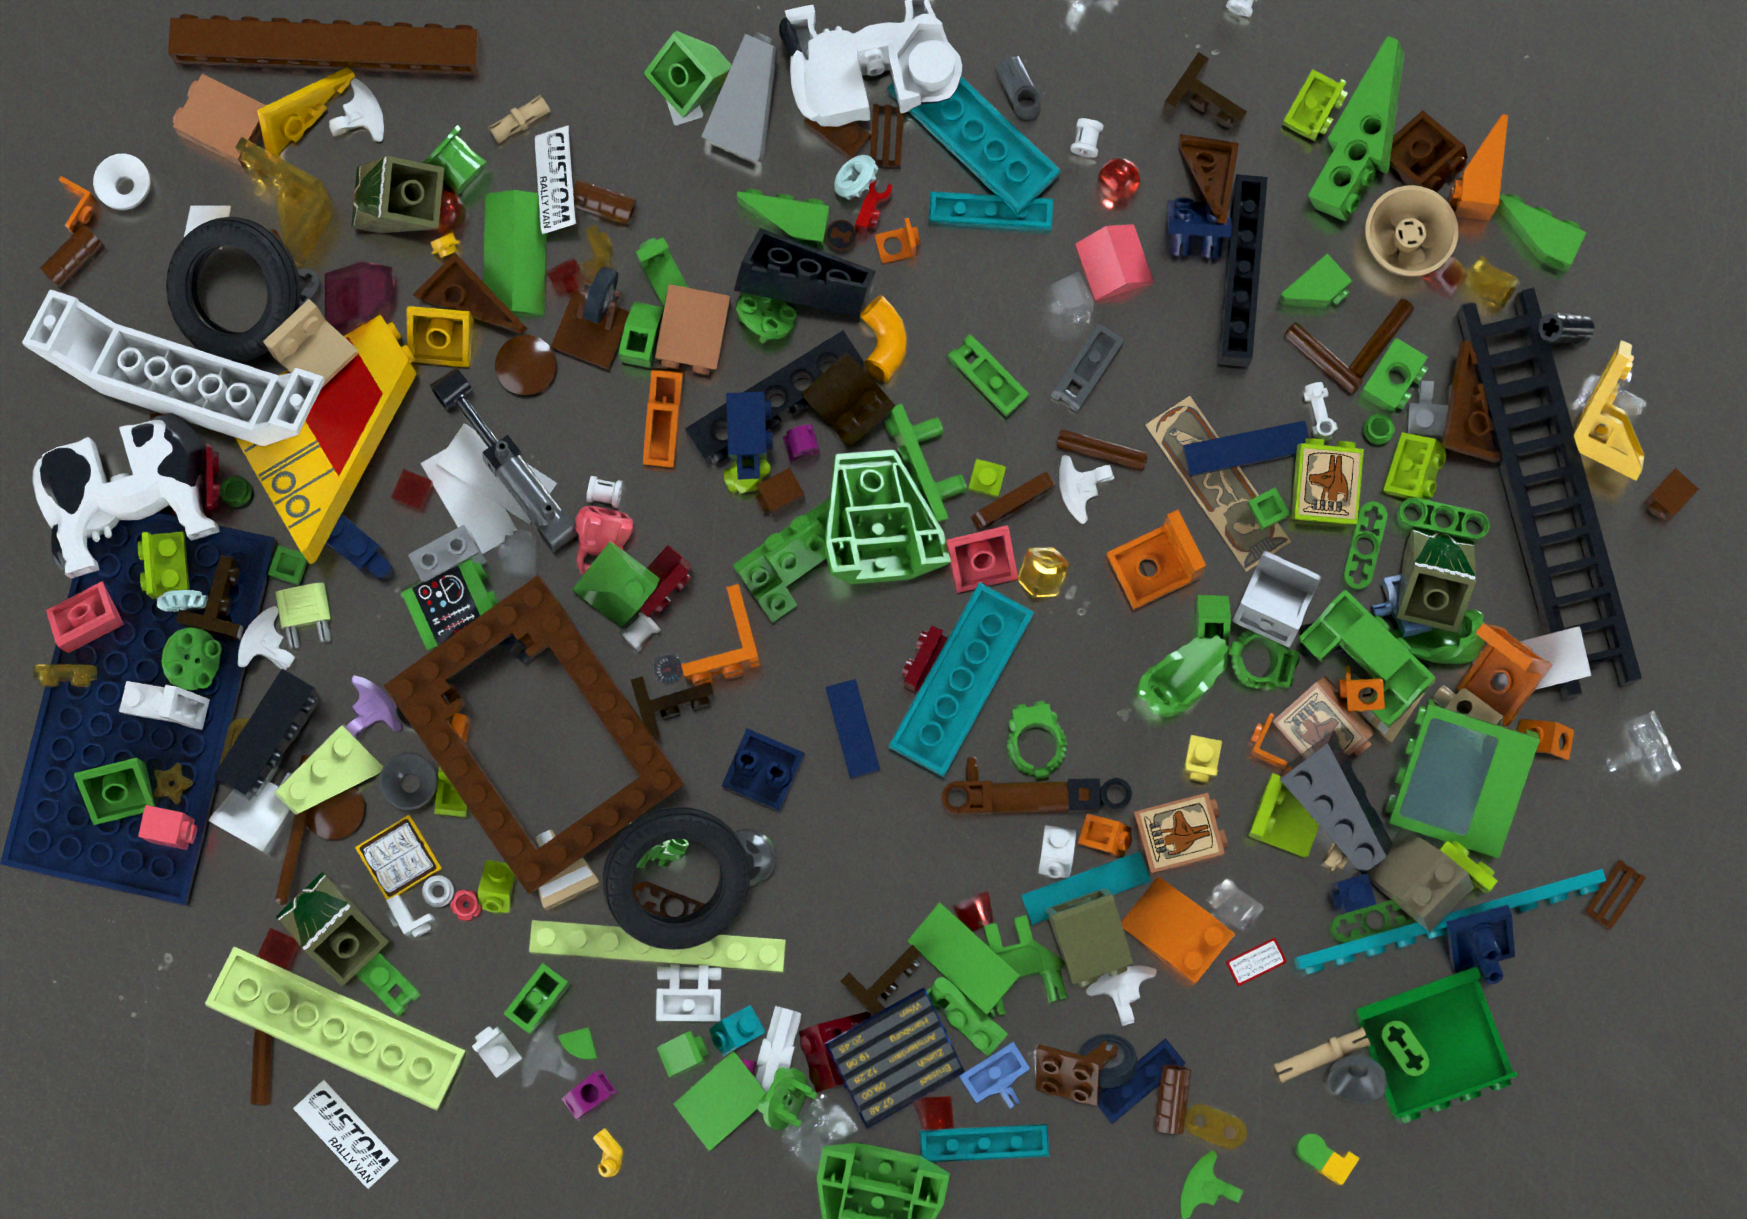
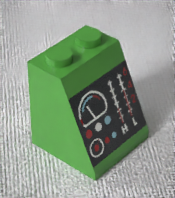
(448, 602)

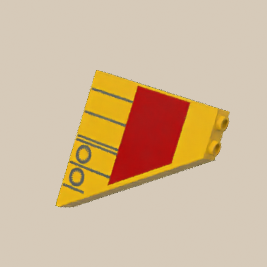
(321, 466)

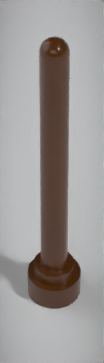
(291, 853)

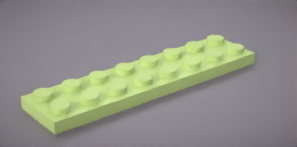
(335, 1028)

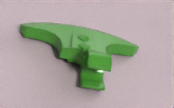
(1204, 1187)

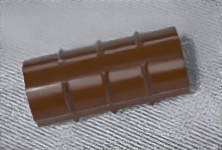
(604, 202)
(71, 256)
(1173, 1099)

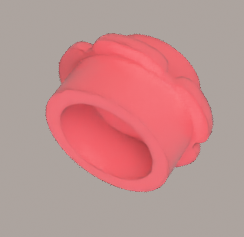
(465, 896)

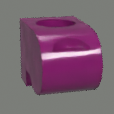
(801, 443)
(589, 1094)

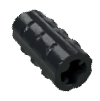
(1566, 328)

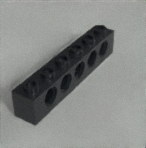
(1243, 270)
(781, 382)

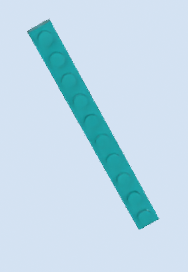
(1406, 934)

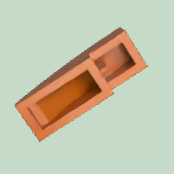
(663, 417)

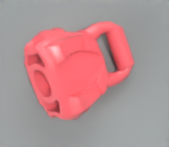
(596, 528)

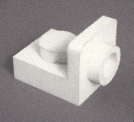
(496, 1050)

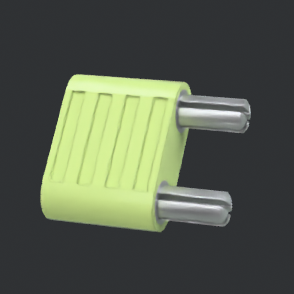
(303, 607)

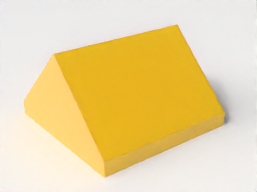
(440, 336)

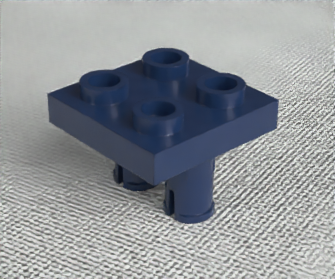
(1195, 218)
(763, 769)
(1482, 942)

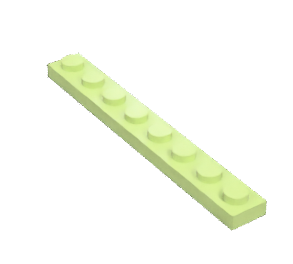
(615, 943)

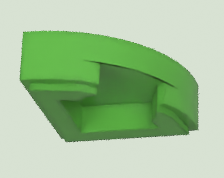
(579, 1043)

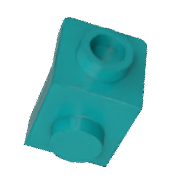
(736, 1030)

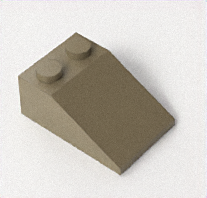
(1420, 879)

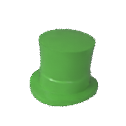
(459, 161)

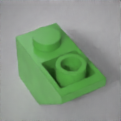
(641, 335)
(683, 1054)

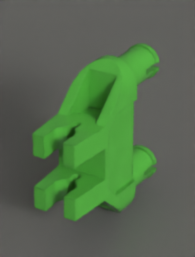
(1028, 959)

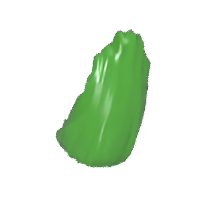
(1448, 646)
(1183, 676)

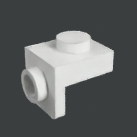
(1057, 851)
(400, 915)

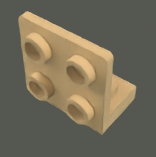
(310, 344)

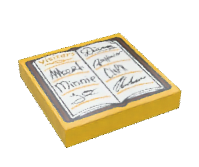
(398, 857)

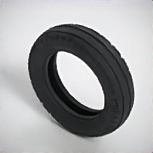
(184, 286)
(689, 929)

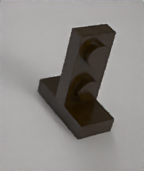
(1203, 96)
(218, 604)
(668, 705)
(885, 985)

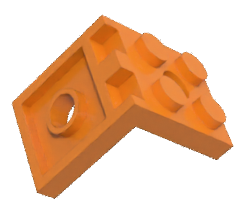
(1173, 553)
(1505, 656)
(729, 663)

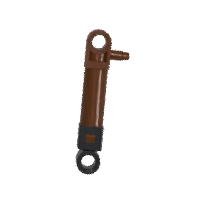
(1019, 797)

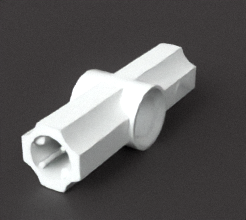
(778, 1047)

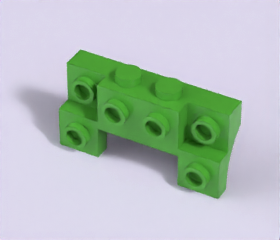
(783, 560)
(1374, 649)

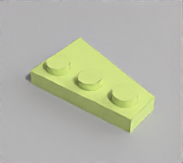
(327, 772)

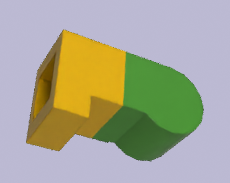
(1316, 1154)

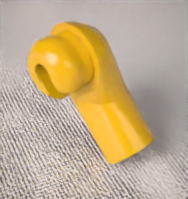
(611, 1155)

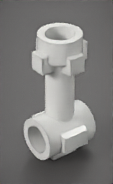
(1325, 426)

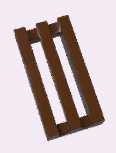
(887, 110)
(1629, 872)

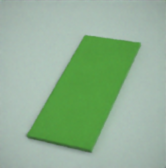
(963, 958)

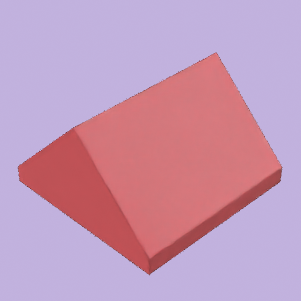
(1113, 261)
(982, 558)
(83, 618)

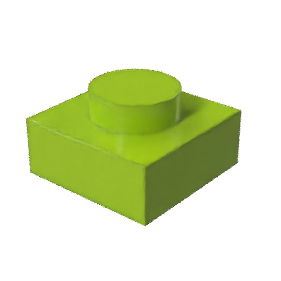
(987, 478)

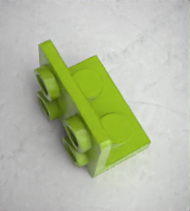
(1283, 820)

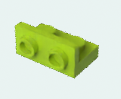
(1415, 467)
(163, 563)

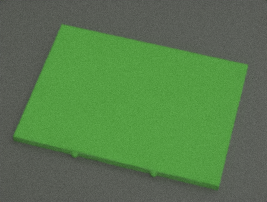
(720, 1100)

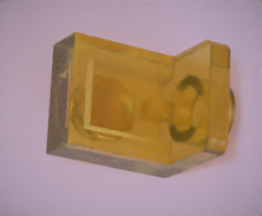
(600, 245)
(1491, 282)

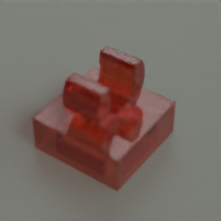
(564, 273)

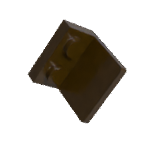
(848, 399)

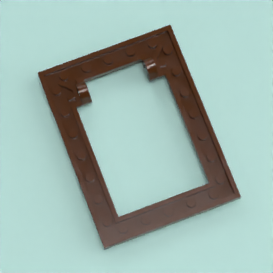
(540, 623)

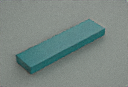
(988, 212)
(1114, 876)
(984, 1143)

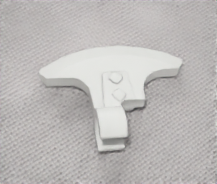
(360, 112)
(1080, 487)
(263, 640)
(1123, 989)

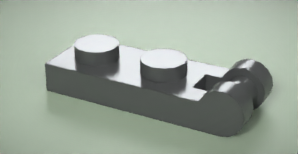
(1088, 366)

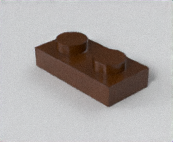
(846, 138)

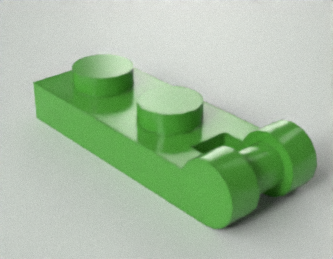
(988, 376)
(382, 978)
(965, 1015)

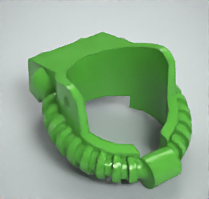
(1281, 663)
(1038, 717)

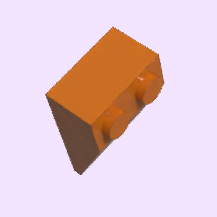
(1479, 187)
(1177, 930)

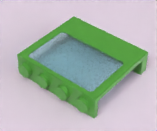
(1461, 779)

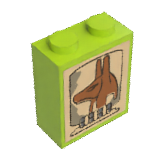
(1327, 482)

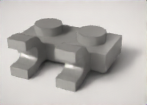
(1424, 417)

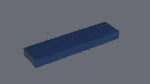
(1244, 448)

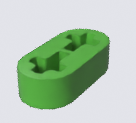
(1410, 1043)

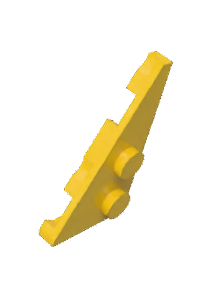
(296, 112)

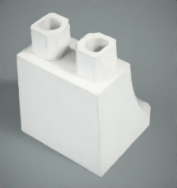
(256, 821)

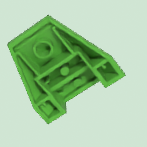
(879, 522)
(878, 1184)

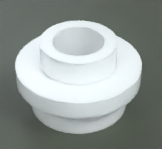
(430, 884)

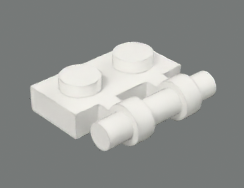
(689, 1004)

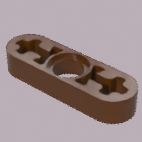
(1013, 501)
(655, 892)

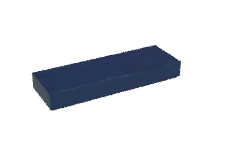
(853, 728)
(1119, 1100)

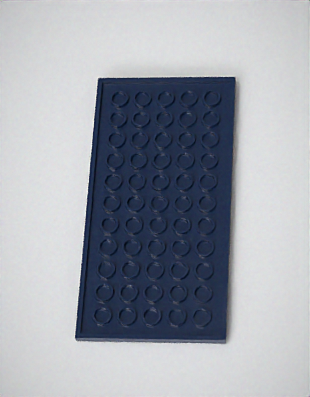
(86, 731)

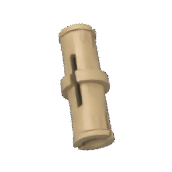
(519, 119)

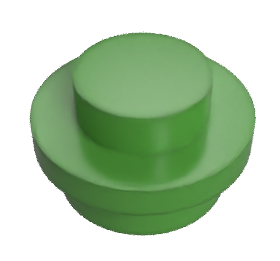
(1378, 429)
(236, 491)

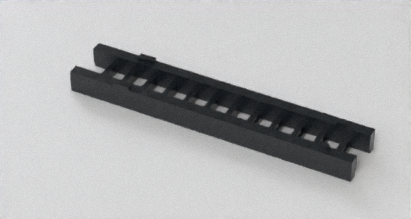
(1574, 475)

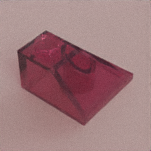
(356, 293)

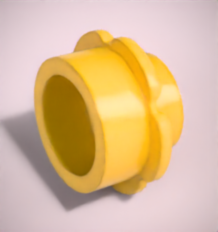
(444, 245)

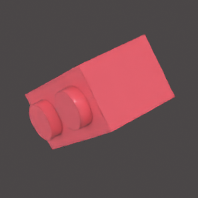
(167, 827)

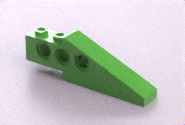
(1369, 109)

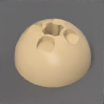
(1421, 218)

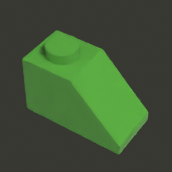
(1318, 286)
(1213, 618)

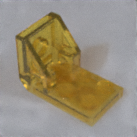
(302, 203)

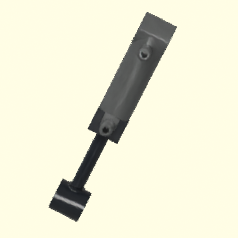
(506, 462)

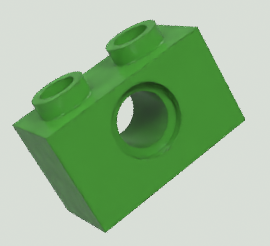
(1400, 359)
(537, 999)

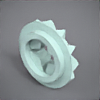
(849, 182)
(182, 599)

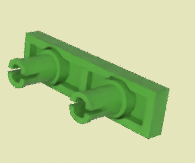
(909, 451)

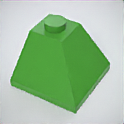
(687, 72)
(616, 584)

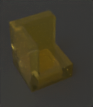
(1043, 571)

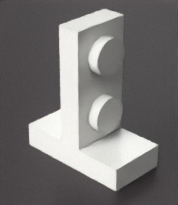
(164, 704)

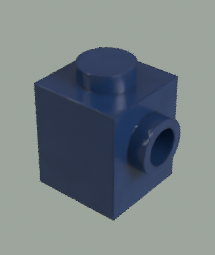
(1353, 894)

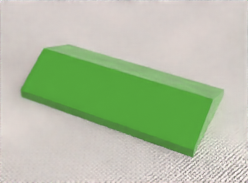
(515, 251)

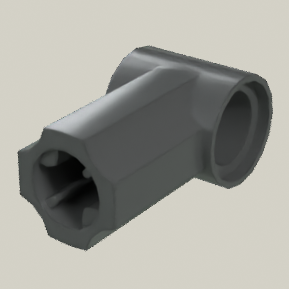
(1019, 86)

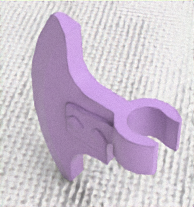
(371, 708)

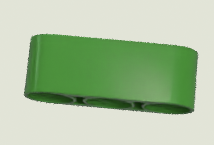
(1457, 516)

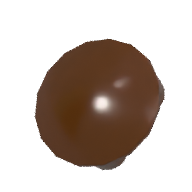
(525, 365)
(338, 815)

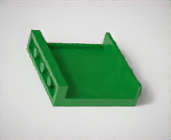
(1455, 1032)

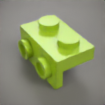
(1314, 104)

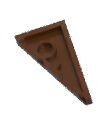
(1213, 168)
(459, 288)
(1467, 418)

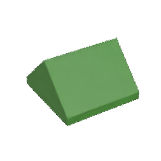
(115, 790)

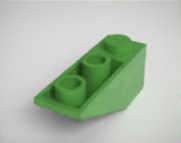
(790, 218)
(1546, 237)

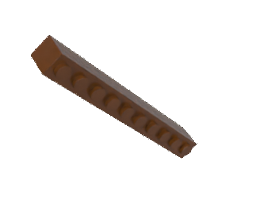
(324, 45)

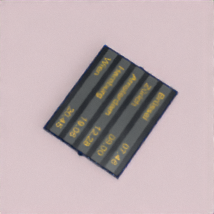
(894, 1057)

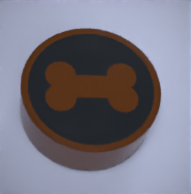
(841, 236)

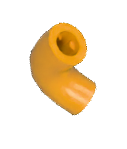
(890, 339)

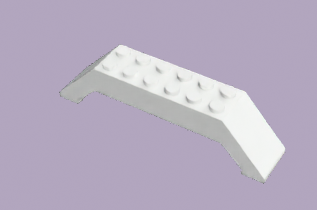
(171, 375)

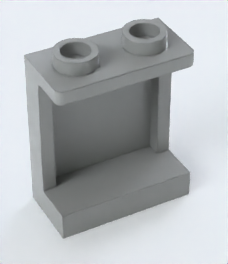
(446, 553)
(1276, 599)

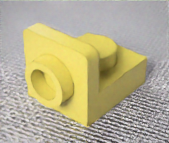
(1202, 758)

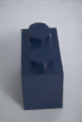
(747, 431)
(359, 549)

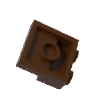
(1426, 153)

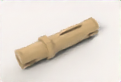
(1333, 1050)

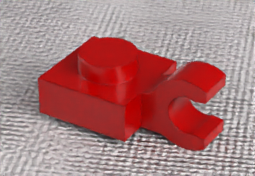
(869, 214)

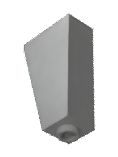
(744, 102)

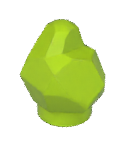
(744, 485)

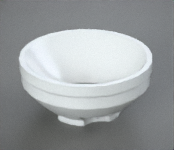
(115, 169)

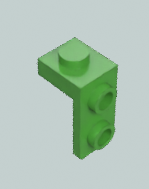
(659, 266)

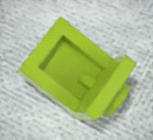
(447, 798)
(496, 887)

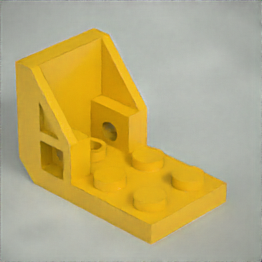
(1616, 442)

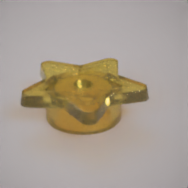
(165, 777)

